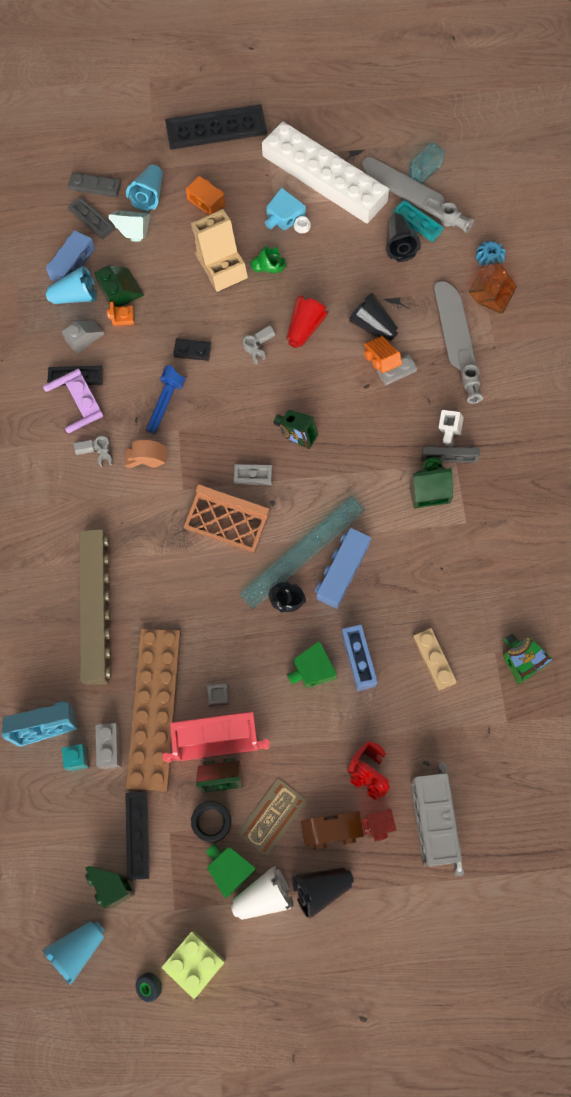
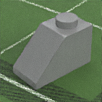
(82, 334)

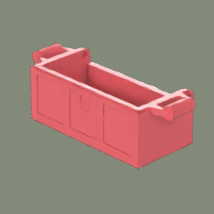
(214, 737)

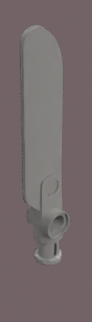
(417, 194)
(458, 338)

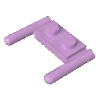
(82, 397)

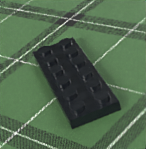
(215, 126)

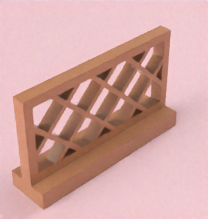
(233, 503)

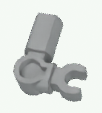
(250, 343)
(101, 444)

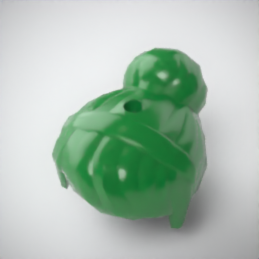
(268, 261)

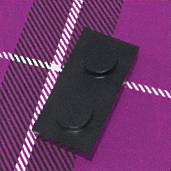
(192, 349)

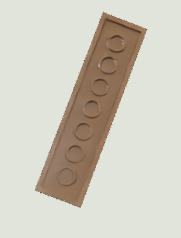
(153, 710)

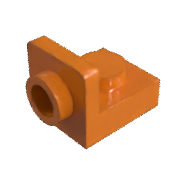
(121, 315)

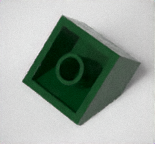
(117, 285)

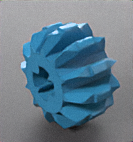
(490, 253)

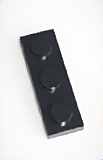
(92, 374)

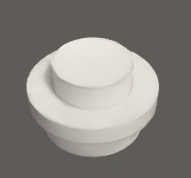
(302, 224)

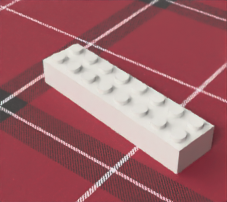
(325, 172)

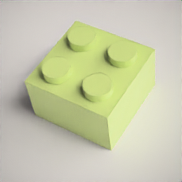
(193, 964)

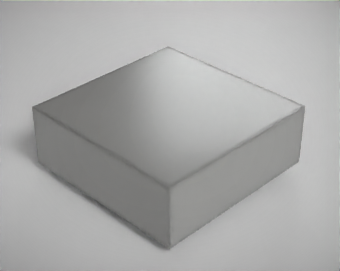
(217, 694)

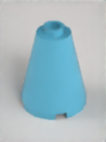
(146, 188)
(73, 288)
(74, 950)

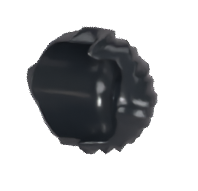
(286, 597)

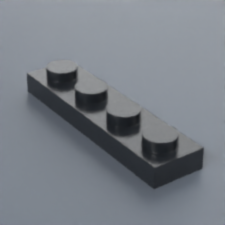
(137, 836)

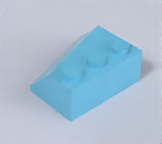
(39, 724)

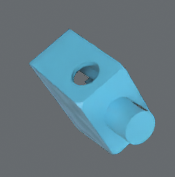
(284, 210)

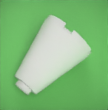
(263, 896)

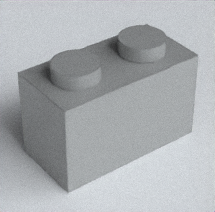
(108, 746)

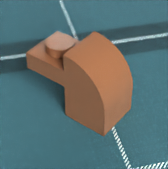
(145, 452)

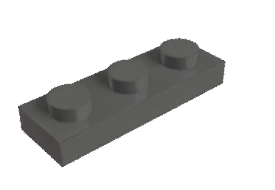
(94, 184)
(451, 454)

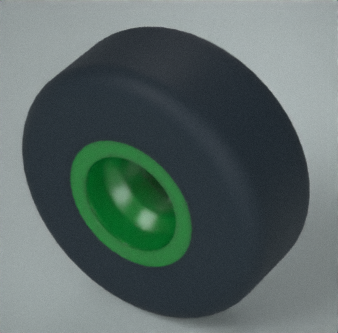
(154, 985)

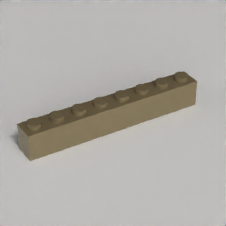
(93, 608)

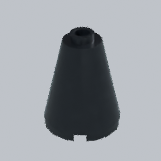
(401, 239)
(374, 318)
(321, 888)

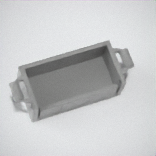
(436, 820)

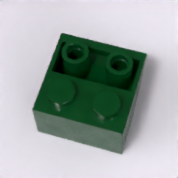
(431, 487)
(110, 886)

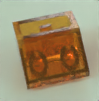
(493, 287)

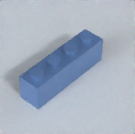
(343, 568)

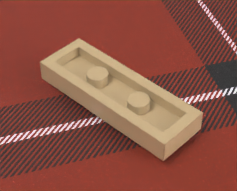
(434, 659)

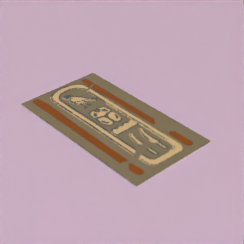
(272, 817)

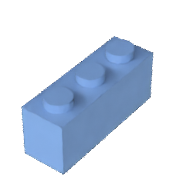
(71, 256)
(359, 658)

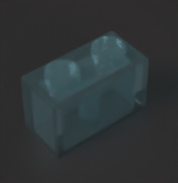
(426, 163)

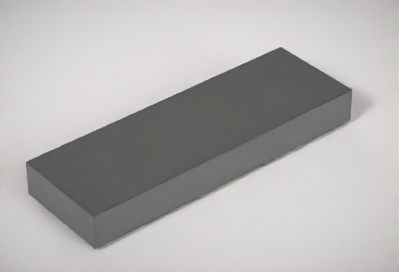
(91, 218)

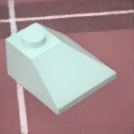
(131, 224)

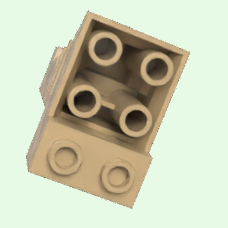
(218, 250)

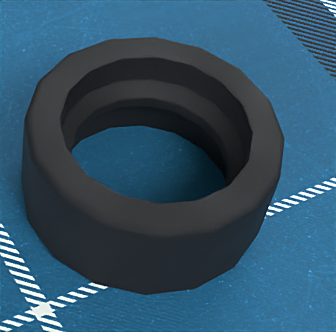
(196, 816)

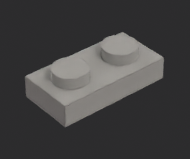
(407, 368)
(253, 474)

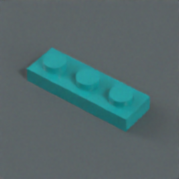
(419, 221)

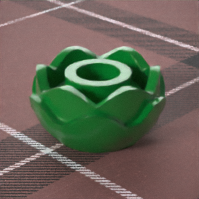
(431, 464)

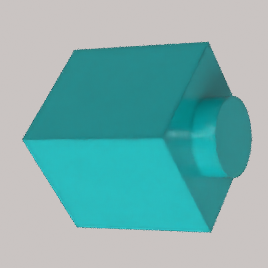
(75, 757)

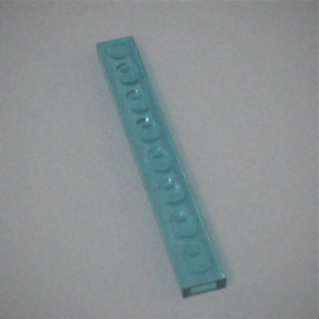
(302, 552)

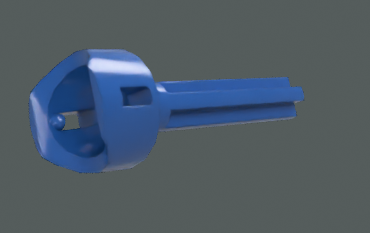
(171, 380)

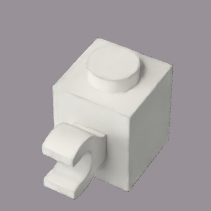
(451, 425)

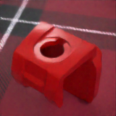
(365, 775)

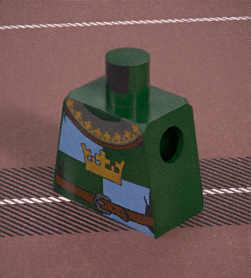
(297, 428)

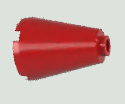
(305, 320)

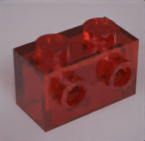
(379, 825)

